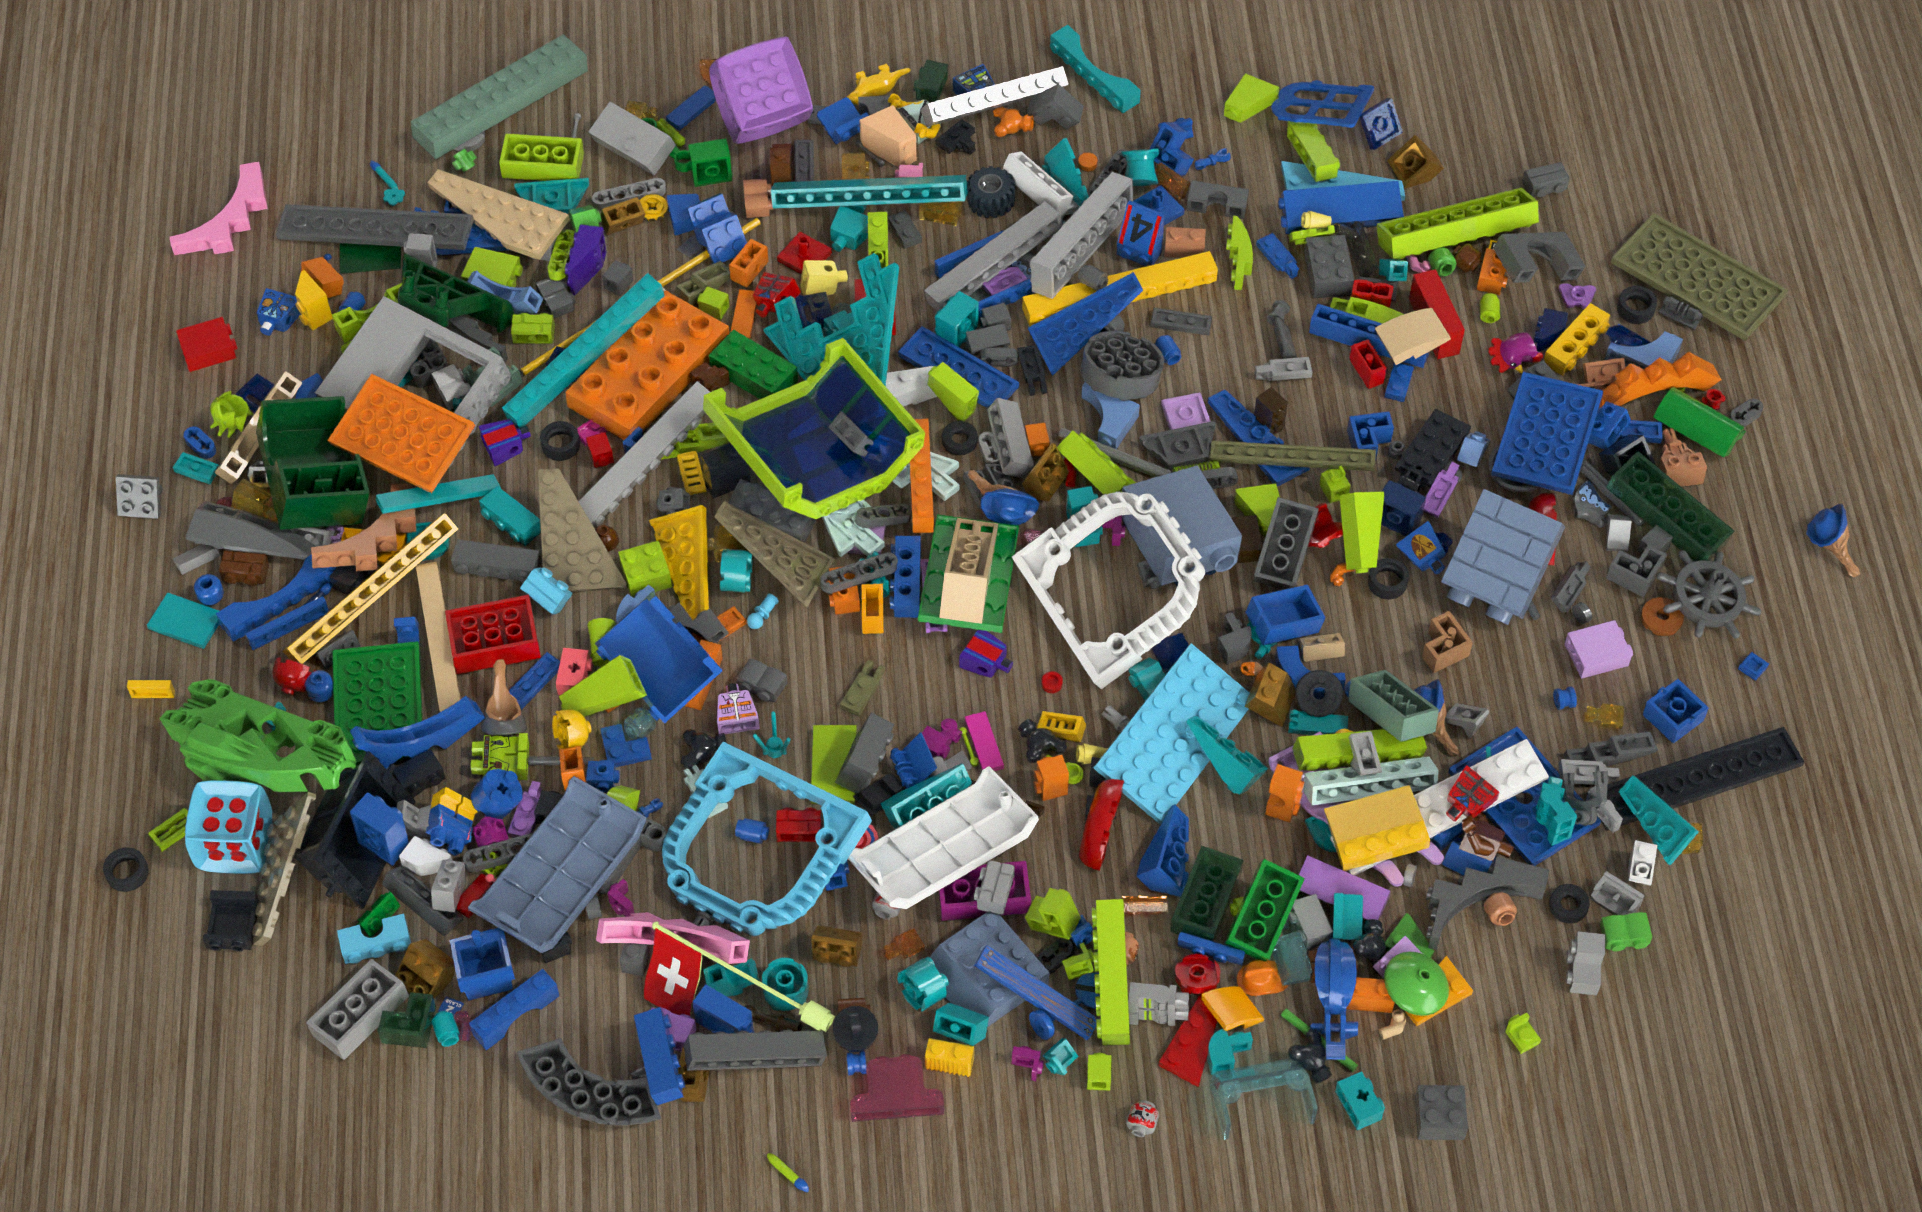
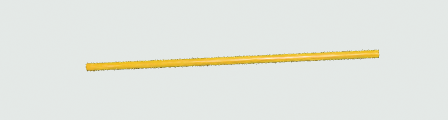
(663, 281)

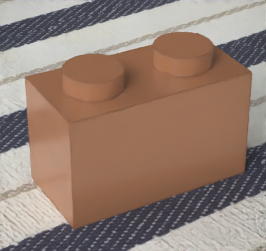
(1184, 242)

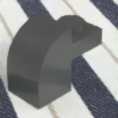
(1236, 642)

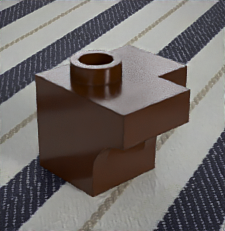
(710, 377)

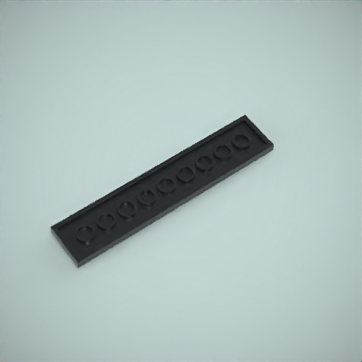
(1713, 771)

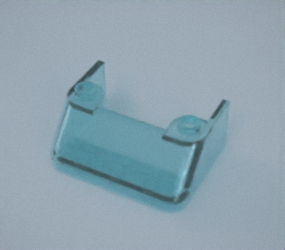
(1230, 1083)

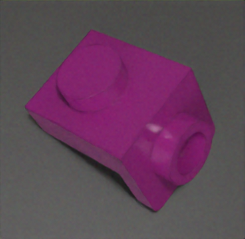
(1118, 530)
(619, 902)
(1029, 1058)

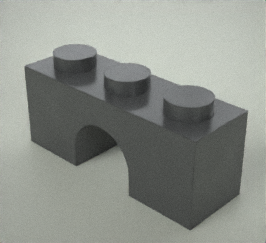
(1205, 194)

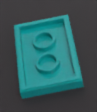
(184, 620)

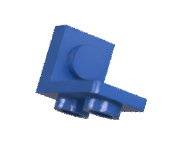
(407, 629)

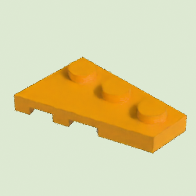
(1458, 990)

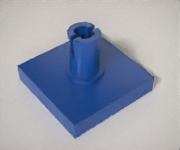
(1163, 202)

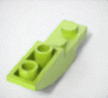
(878, 236)
(1240, 251)
(1365, 309)

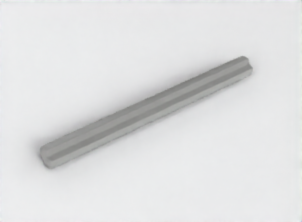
(1124, 458)

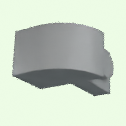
(414, 819)

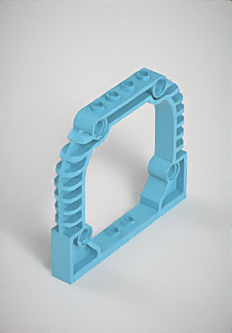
(732, 769)

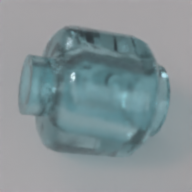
(639, 723)

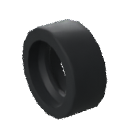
(1635, 316)
(561, 453)
(1388, 592)
(116, 858)

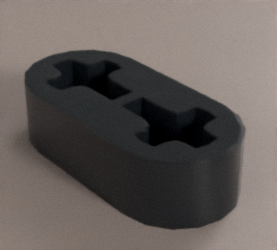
(1052, 951)

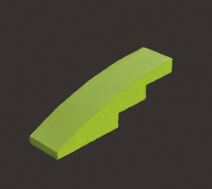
(700, 439)

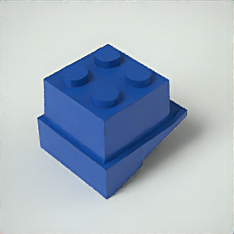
(482, 963)

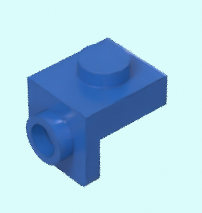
(1082, 933)

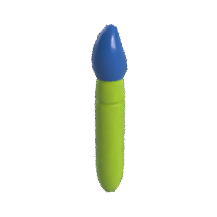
(787, 1172)

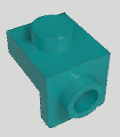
(1060, 1057)

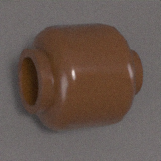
(1467, 257)

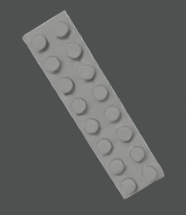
(1080, 235)

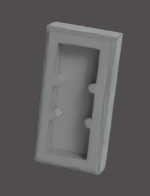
(1606, 812)

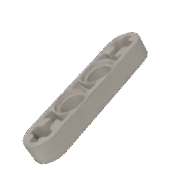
(628, 191)

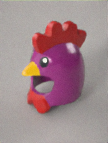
(1512, 351)

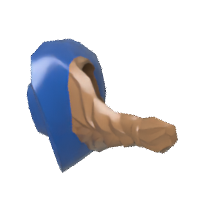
(1004, 503)
(1831, 531)
(1434, 694)

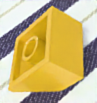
(312, 302)

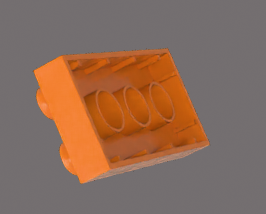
(646, 367)

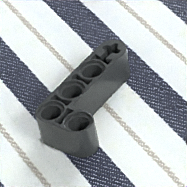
(432, 361)
(649, 831)

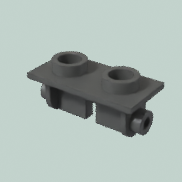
(345, 641)

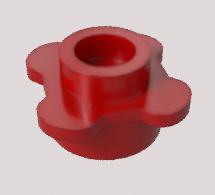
(1717, 397)

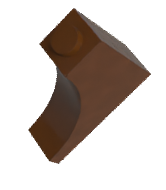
(781, 163)

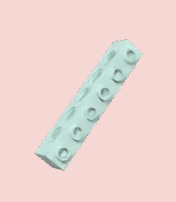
(1347, 784)

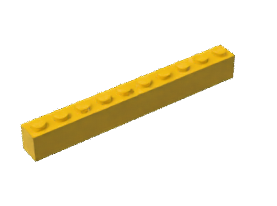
(1154, 279)
(370, 589)

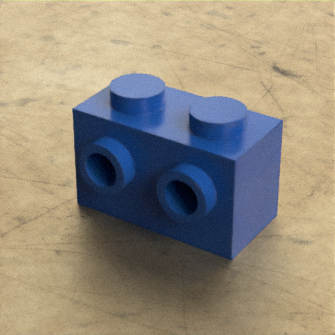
(1609, 425)

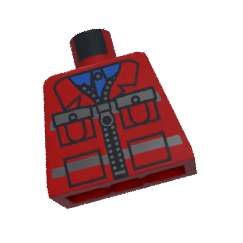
(773, 289)
(1470, 795)

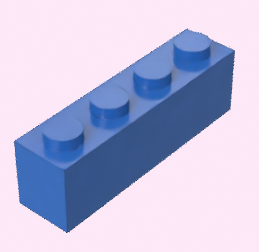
(658, 1055)

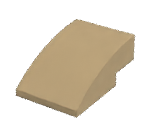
(1412, 334)

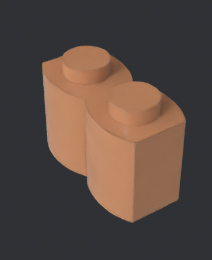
(756, 198)

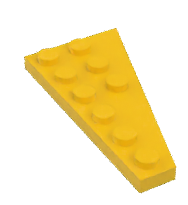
(685, 552)

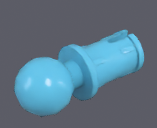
(762, 611)

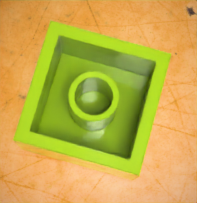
(644, 567)

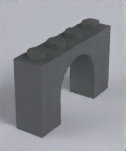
(1554, 246)

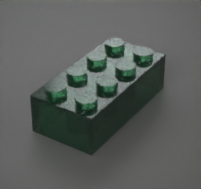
(1207, 894)

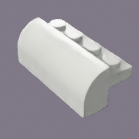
(1039, 184)

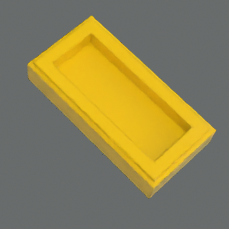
(151, 689)

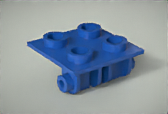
(913, 762)

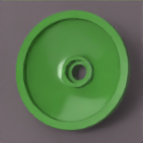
(1410, 989)

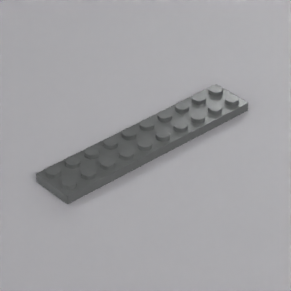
(372, 226)

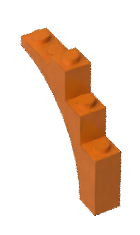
(1635, 382)

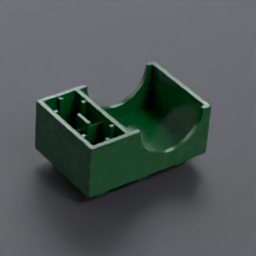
(305, 473)

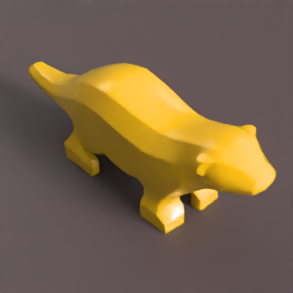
(875, 84)

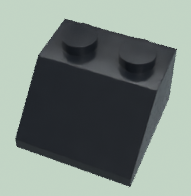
(1620, 452)

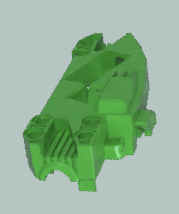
(226, 741)

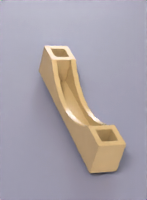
(247, 442)

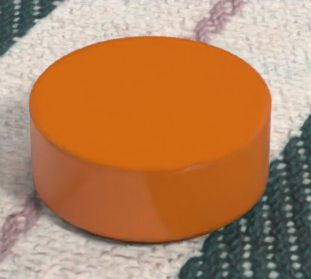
(1087, 162)

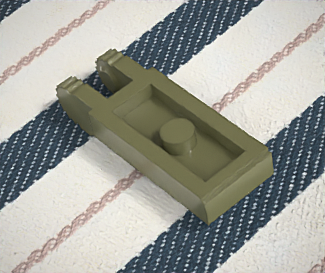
(862, 689)

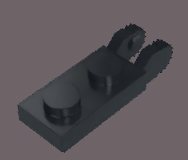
(1032, 368)

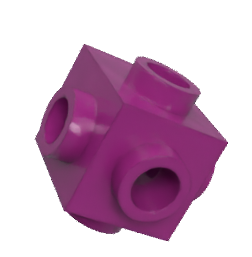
(490, 831)

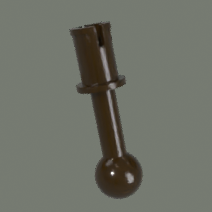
(780, 1023)

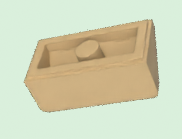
(1322, 647)

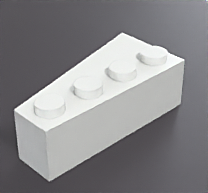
(910, 385)

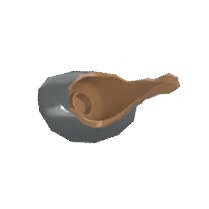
(502, 712)

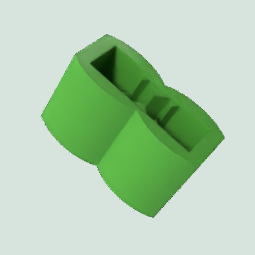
(1626, 931)

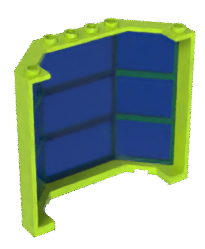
(798, 454)

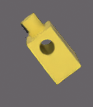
(821, 277)

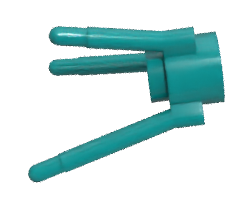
(774, 745)

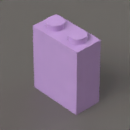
(1598, 649)

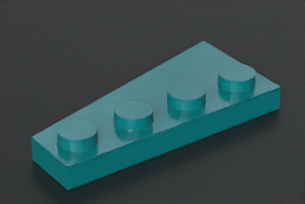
(1658, 819)

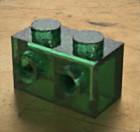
(931, 81)

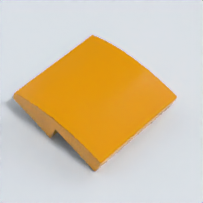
(1232, 1007)

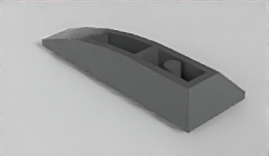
(245, 532)

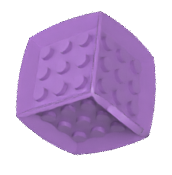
(761, 90)

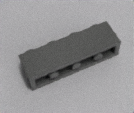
(494, 560)

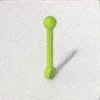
(973, 761)

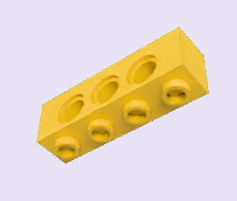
(1576, 339)

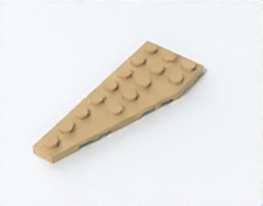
(510, 219)

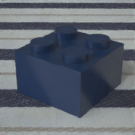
(1402, 508)

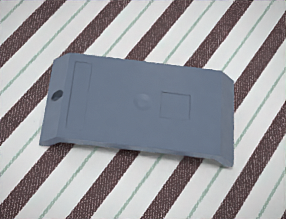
(561, 866)

